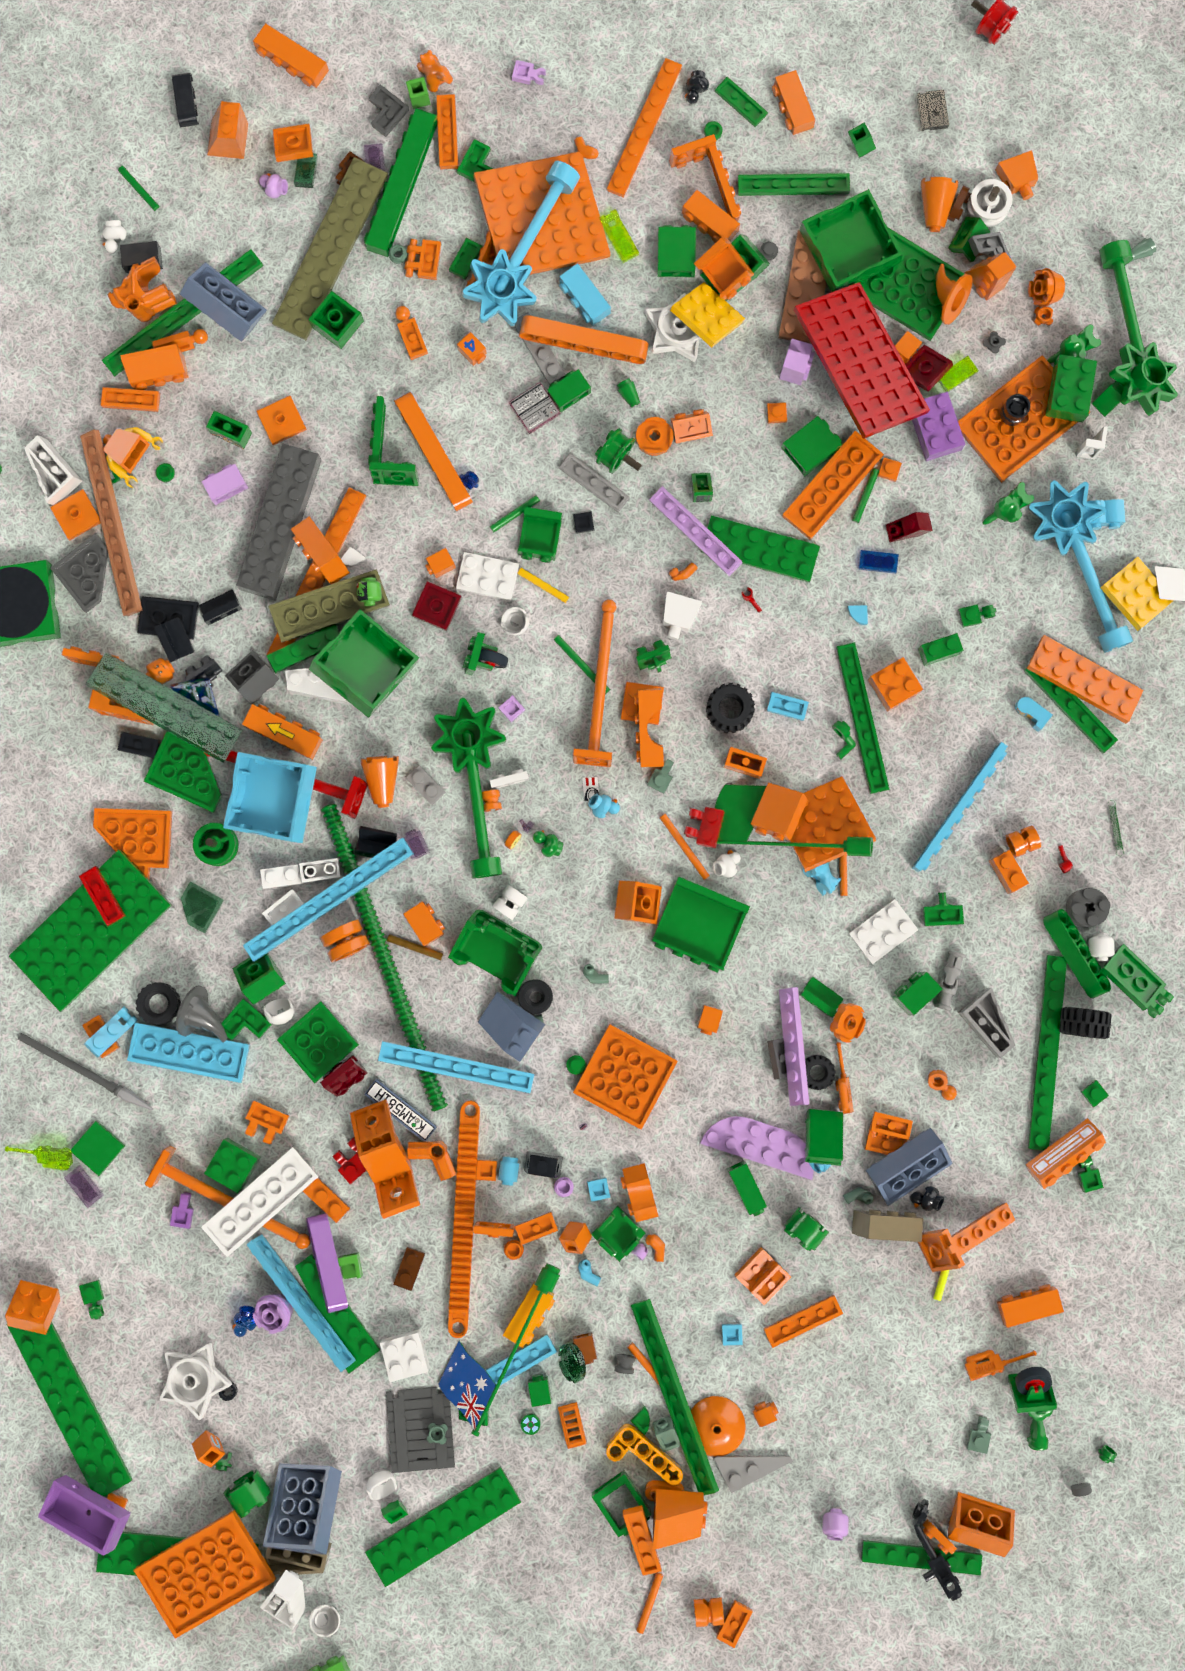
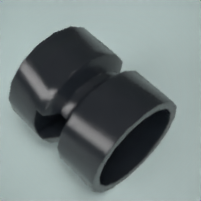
(1015, 409)

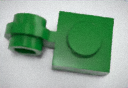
(971, 615)
(1090, 1178)
(91, 1293)

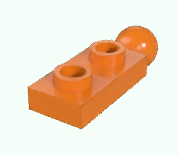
(410, 333)
(183, 340)

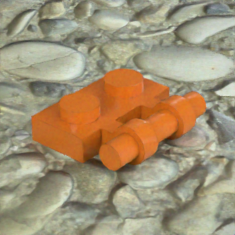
(429, 259)

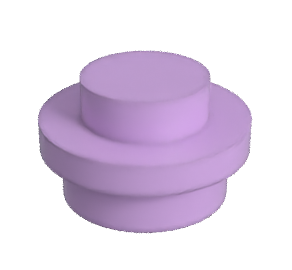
(563, 1187)

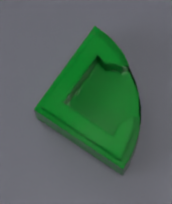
(642, 1420)

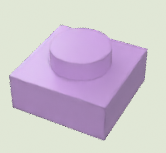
(511, 709)

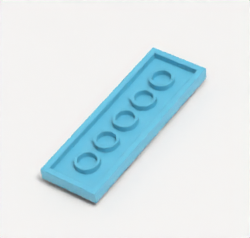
(188, 1054)

